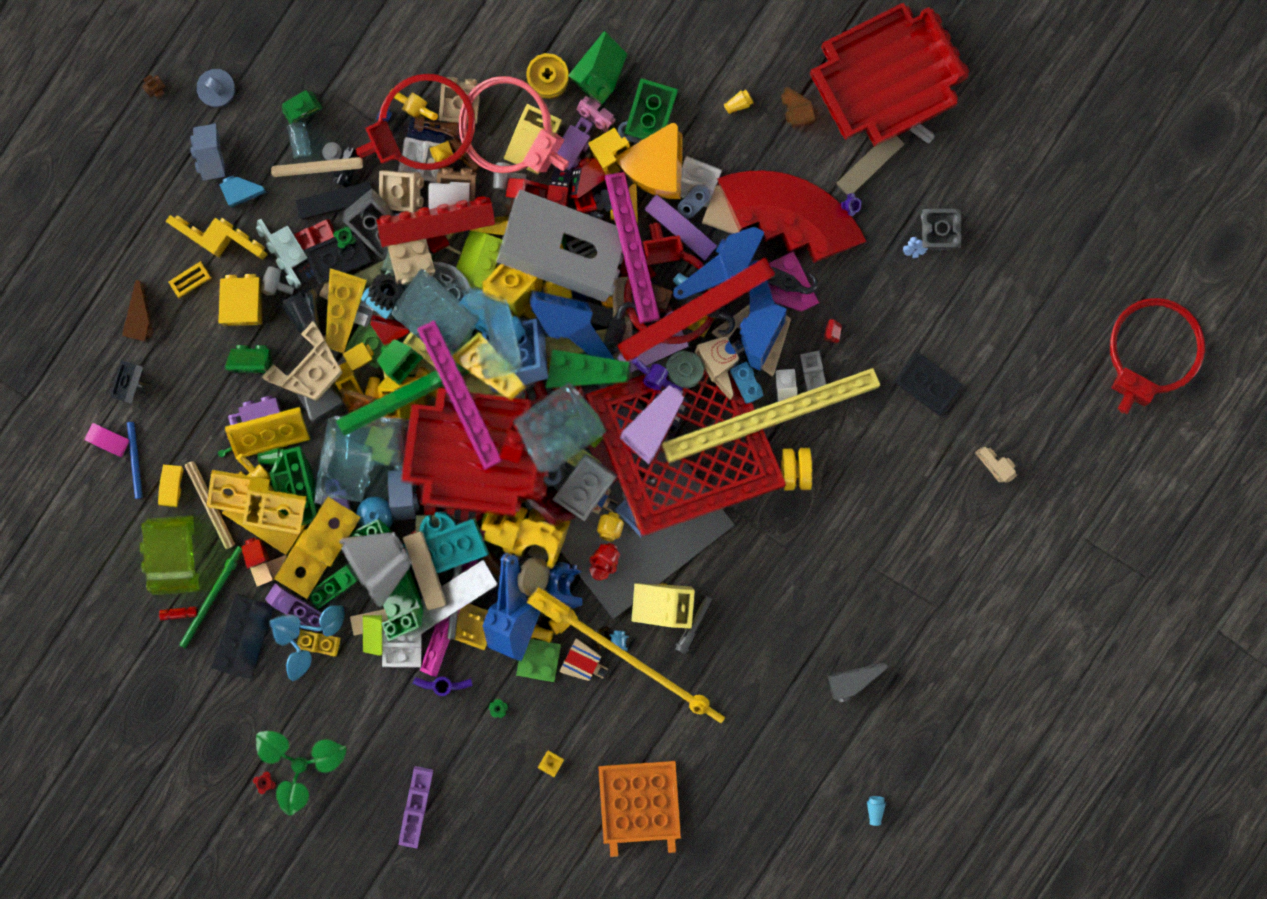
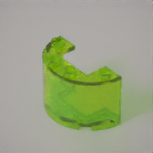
(169, 555)

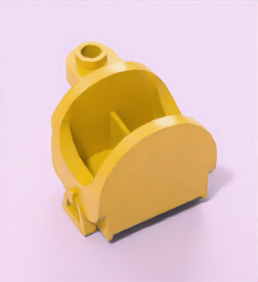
(514, 288)
(539, 532)

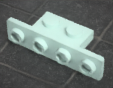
(285, 249)

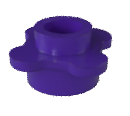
(856, 204)

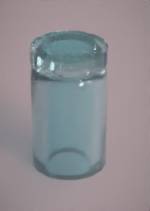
(299, 140)

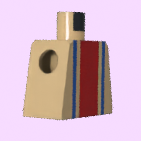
(583, 662)

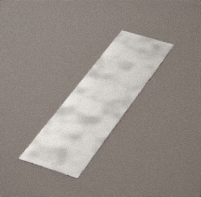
(457, 594)

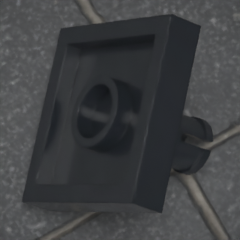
(128, 382)

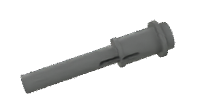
(689, 633)

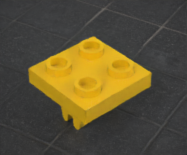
(469, 626)

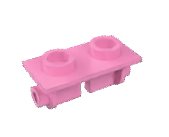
(602, 119)

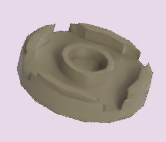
(533, 575)

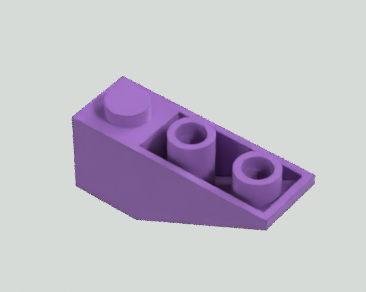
(293, 605)

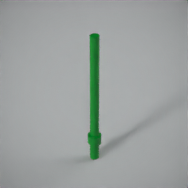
(230, 565)

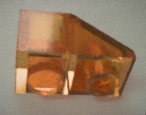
(799, 108)

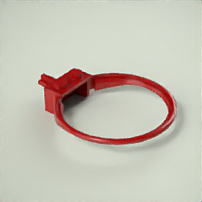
(382, 138)
(661, 251)
(1137, 387)

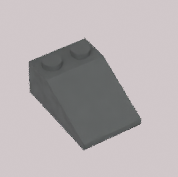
(362, 220)
(852, 681)

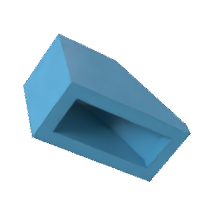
(239, 190)

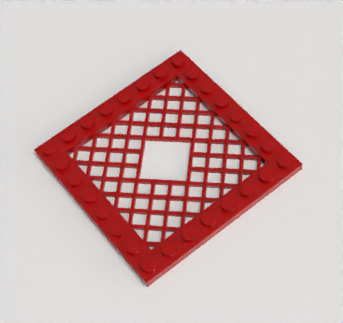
(652, 520)

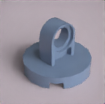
(216, 88)

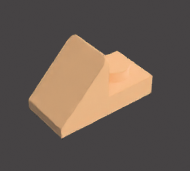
(266, 571)

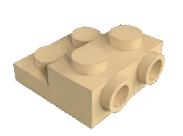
(451, 102)
(401, 189)
(409, 259)
(1001, 468)

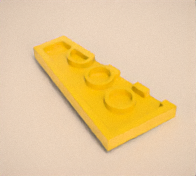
(343, 302)
(467, 358)

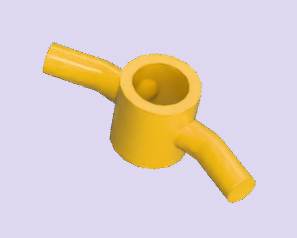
(415, 106)
(258, 471)

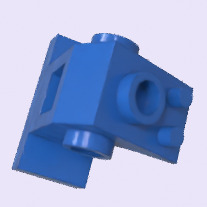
(564, 575)

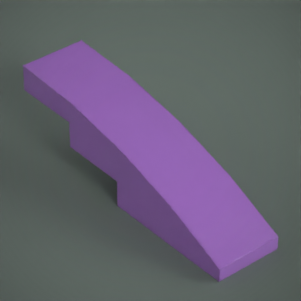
(678, 225)
(415, 807)

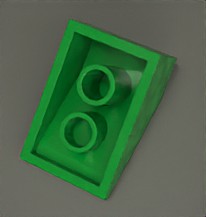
(599, 68)
(650, 109)
(249, 360)

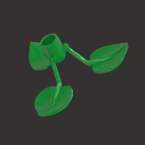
(290, 795)

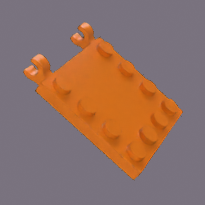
(639, 803)

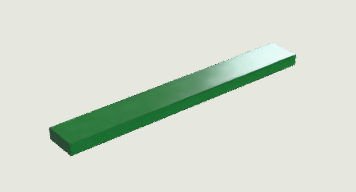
(392, 401)

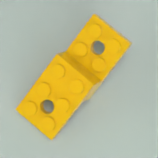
(217, 236)
(256, 502)
(316, 547)

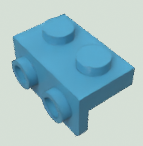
(746, 382)

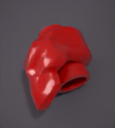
(604, 561)

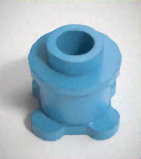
(619, 639)

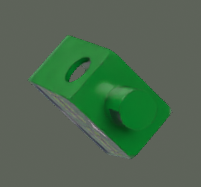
(301, 107)

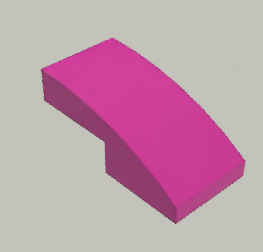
(107, 440)

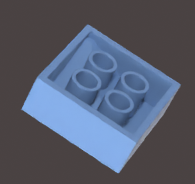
(532, 353)

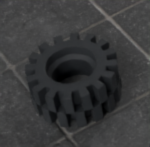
(382, 299)

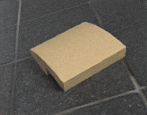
(718, 213)

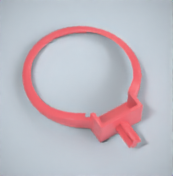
(545, 146)

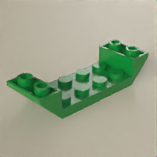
(404, 603)

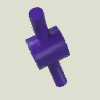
(655, 375)
(433, 685)

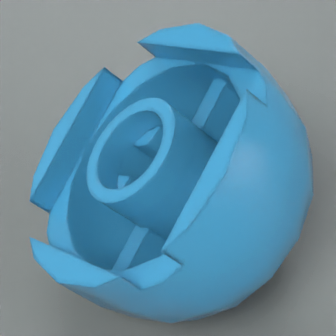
(373, 509)

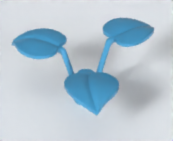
(287, 628)

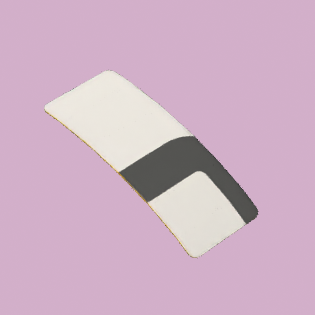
(363, 314)

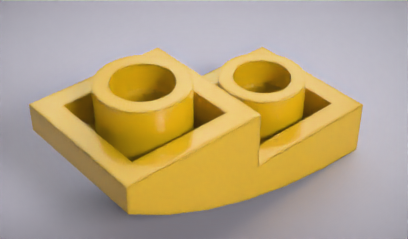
(170, 486)
(318, 643)

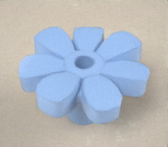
(914, 248)

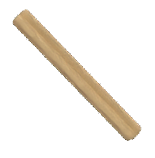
(317, 167)
(213, 513)

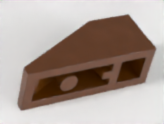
(138, 318)

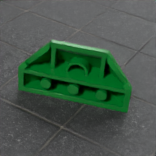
(294, 476)

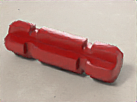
(178, 613)

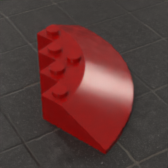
(790, 209)

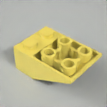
(526, 133)
(663, 605)

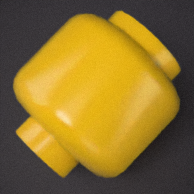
(610, 526)

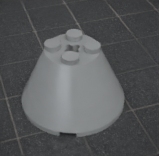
(377, 562)

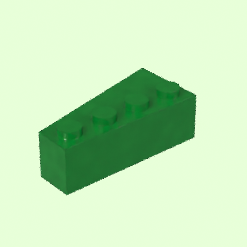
(585, 370)

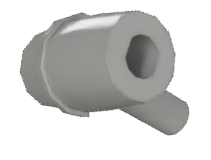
(500, 180)
(271, 283)

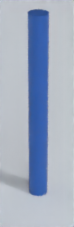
(134, 460)

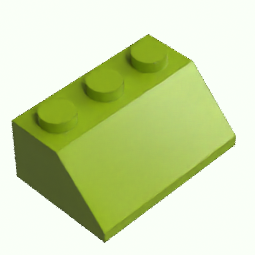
(479, 258)

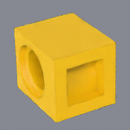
(359, 356)

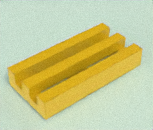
(203, 271)

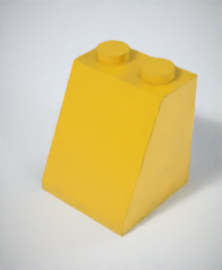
(240, 300)

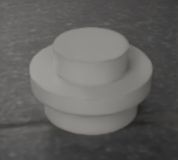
(332, 151)

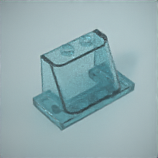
(342, 467)

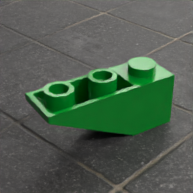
(333, 586)

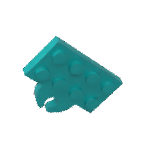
(452, 542)

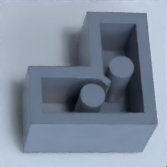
(207, 152)
(402, 499)

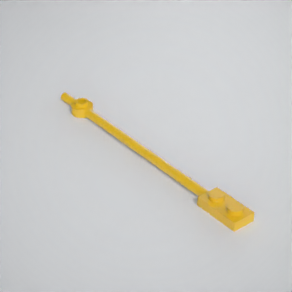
(559, 611)

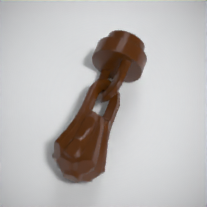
(450, 128)

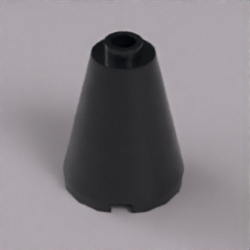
(302, 309)

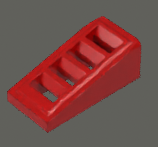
(832, 331)

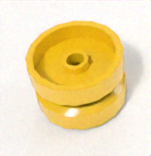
(544, 65)
(797, 468)

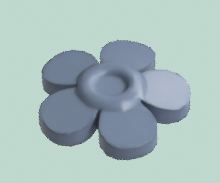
(604, 201)

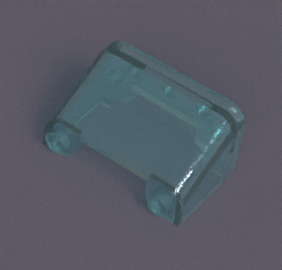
(502, 352)
(386, 437)

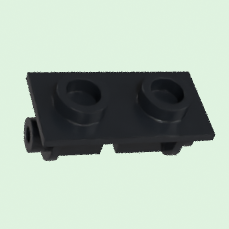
(344, 177)

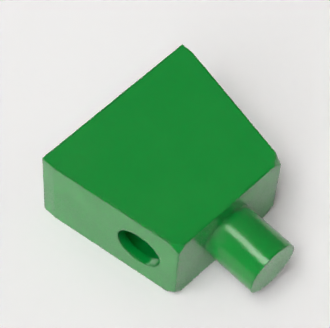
(398, 360)

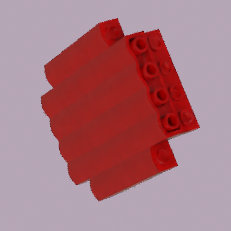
(889, 74)
(449, 468)

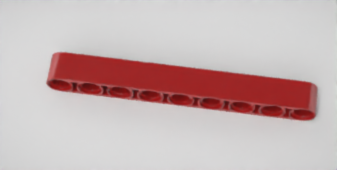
(696, 309)

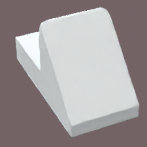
(785, 384)

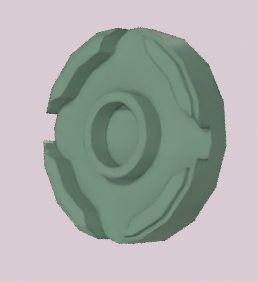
(685, 369)

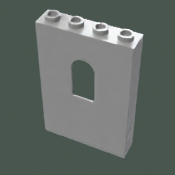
(534, 242)

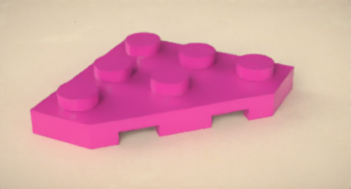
(792, 299)

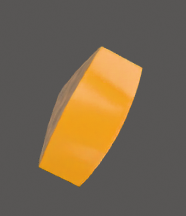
(656, 163)

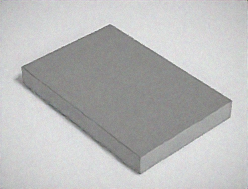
(584, 487)

